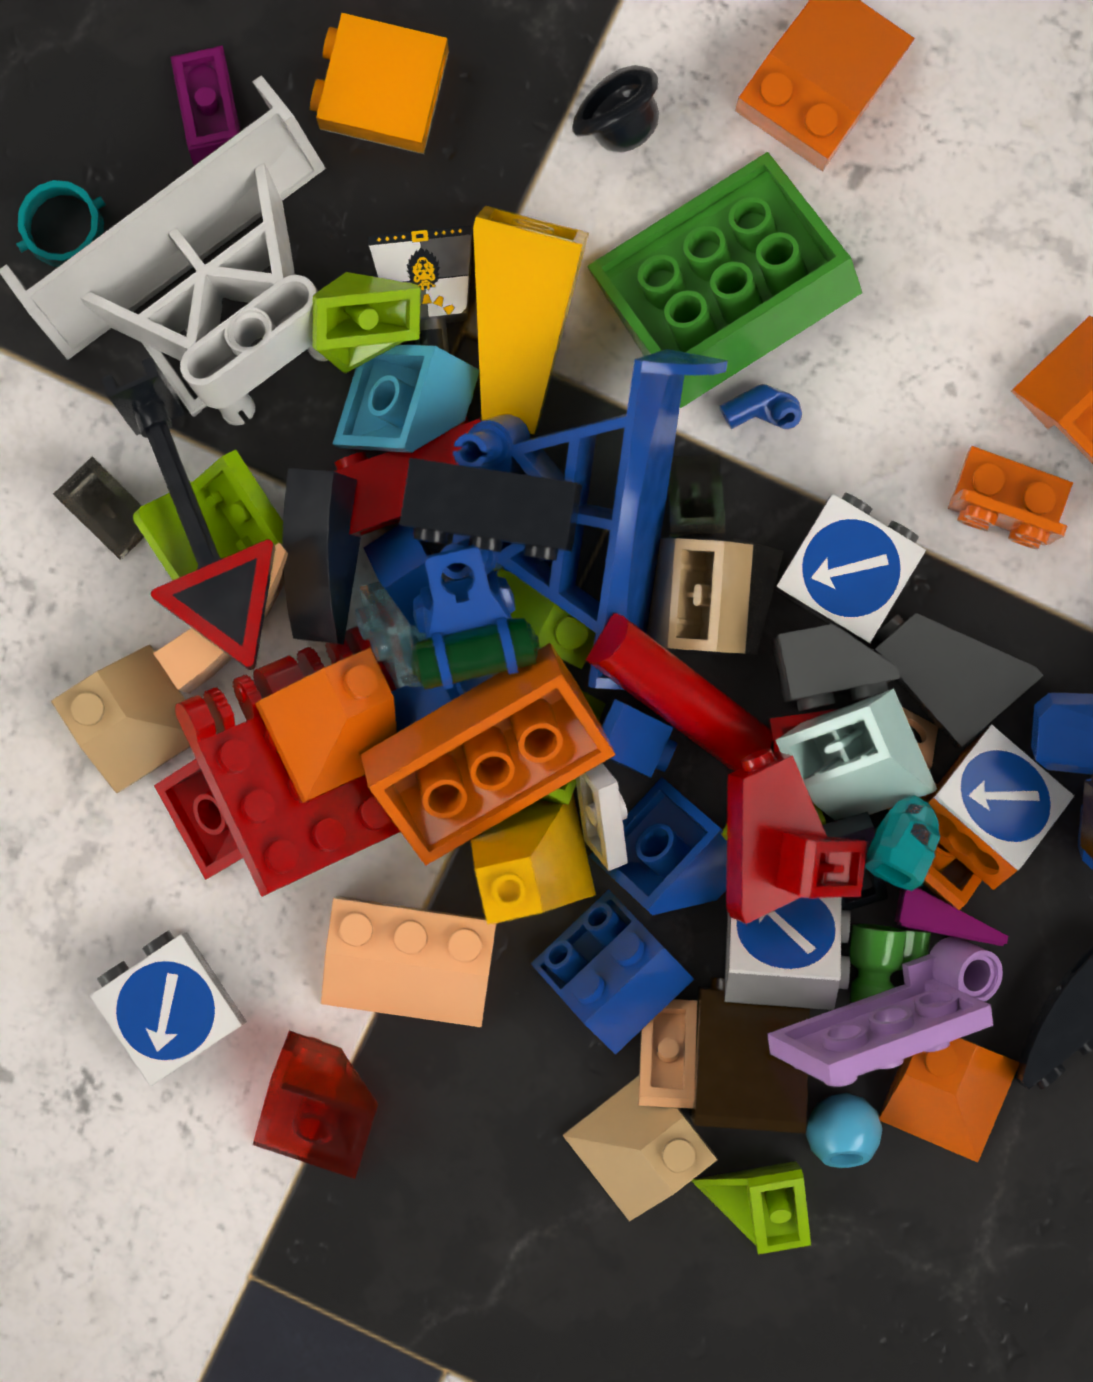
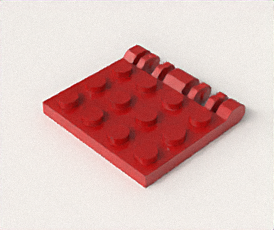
(256, 796)

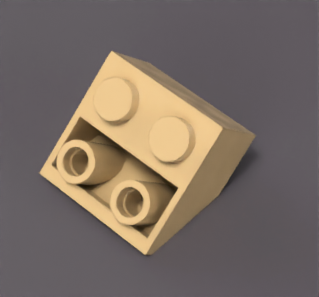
(701, 595)

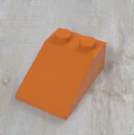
(823, 76)

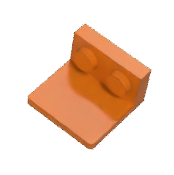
(1010, 497)

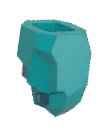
(905, 844)

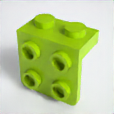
(232, 507)

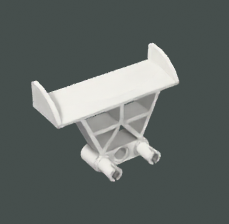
(175, 233)

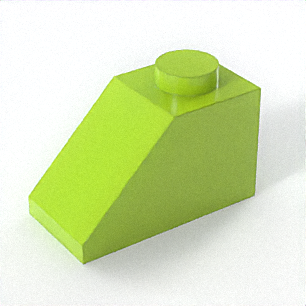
(550, 622)

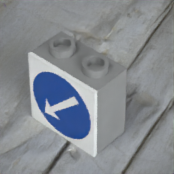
(789, 955)

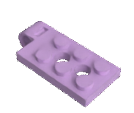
(935, 1005)

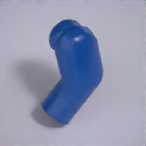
(764, 403)

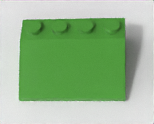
(728, 273)

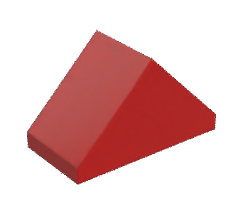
(821, 866)

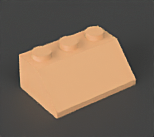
(407, 961)

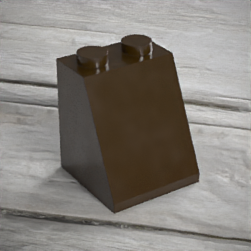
(736, 1074)

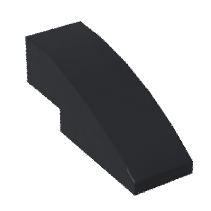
(320, 553)

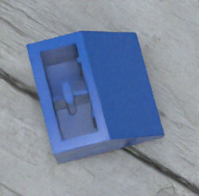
(612, 972)

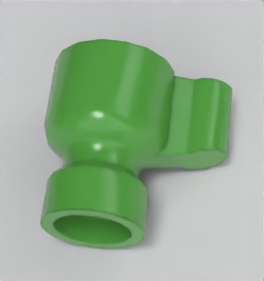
(880, 952)

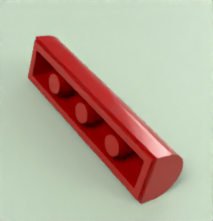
(677, 693)

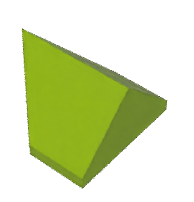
(363, 318)
(763, 1204)

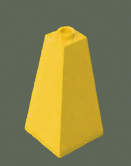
(523, 300)
(532, 862)

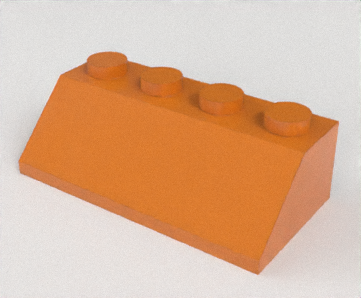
(486, 755)

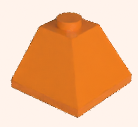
(329, 722)
(950, 1096)

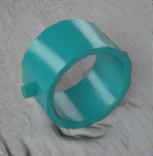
(37, 198)

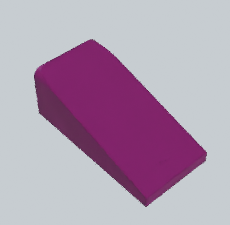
(205, 100)
(927, 913)

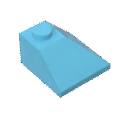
(405, 399)

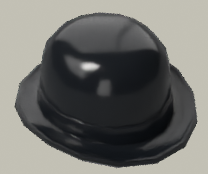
(620, 109)

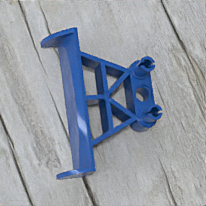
(639, 499)

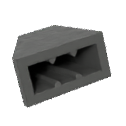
(952, 675)

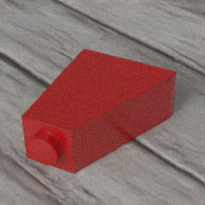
(762, 804)

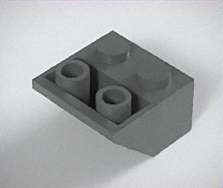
(826, 662)

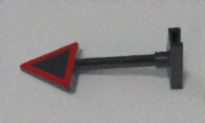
(224, 595)

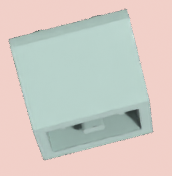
(859, 757)

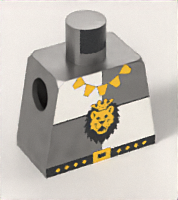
(439, 265)

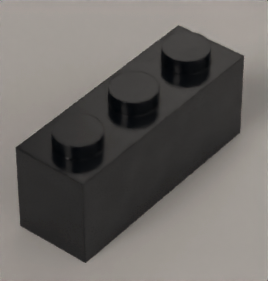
(490, 508)

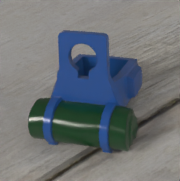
(468, 624)

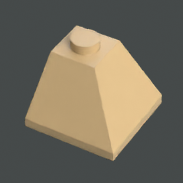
(125, 718)
(639, 1150)

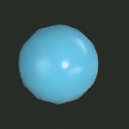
(844, 1131)

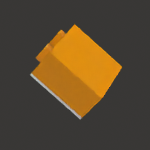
(380, 82)

